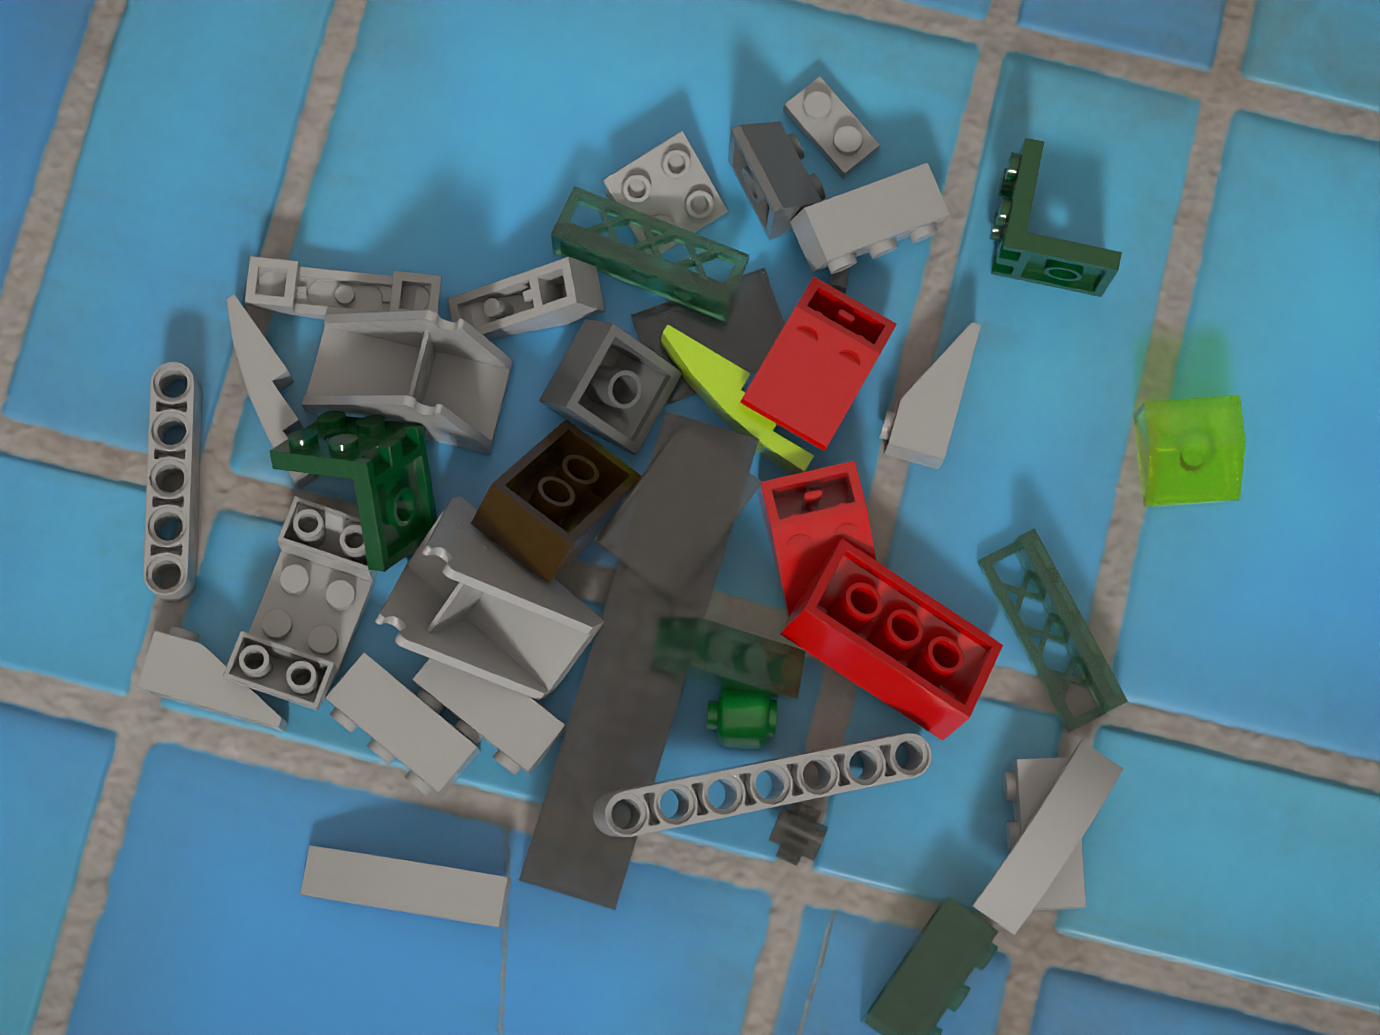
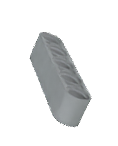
(163, 461)

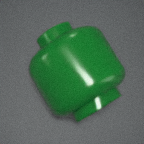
(742, 718)

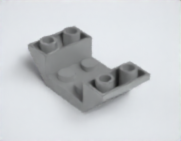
(307, 608)

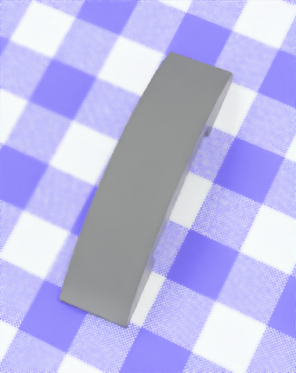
(314, 292)
(1048, 838)

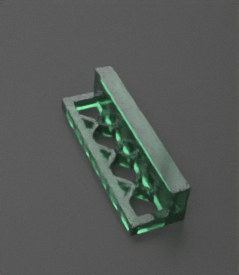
(643, 269)
(1068, 623)

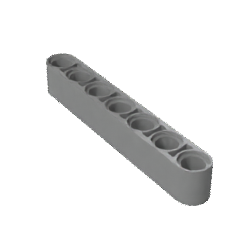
(741, 790)

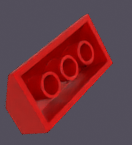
(893, 640)

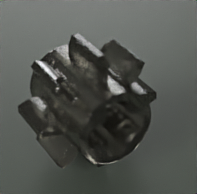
(798, 833)

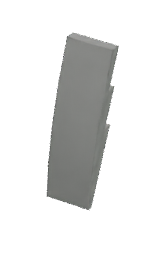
(264, 379)
(406, 886)

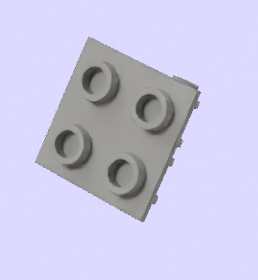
(667, 186)

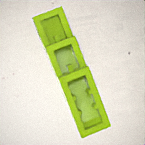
(721, 388)

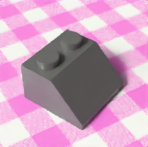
(772, 174)
(611, 385)

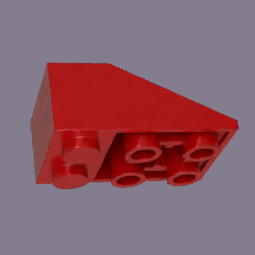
(818, 363)
(806, 520)

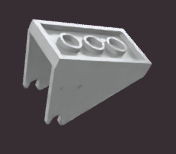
(412, 372)
(486, 610)

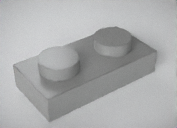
(831, 127)

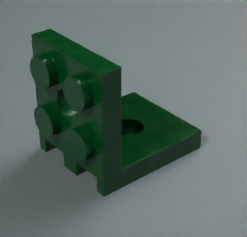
(1036, 256)
(386, 467)

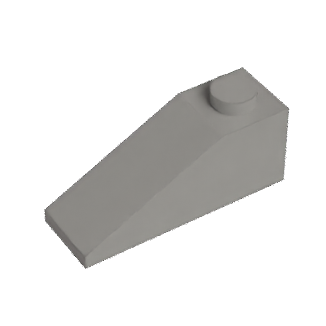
(532, 300)
(928, 410)
(192, 675)

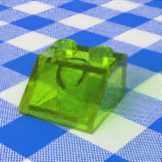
(1190, 450)

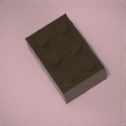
(554, 500)

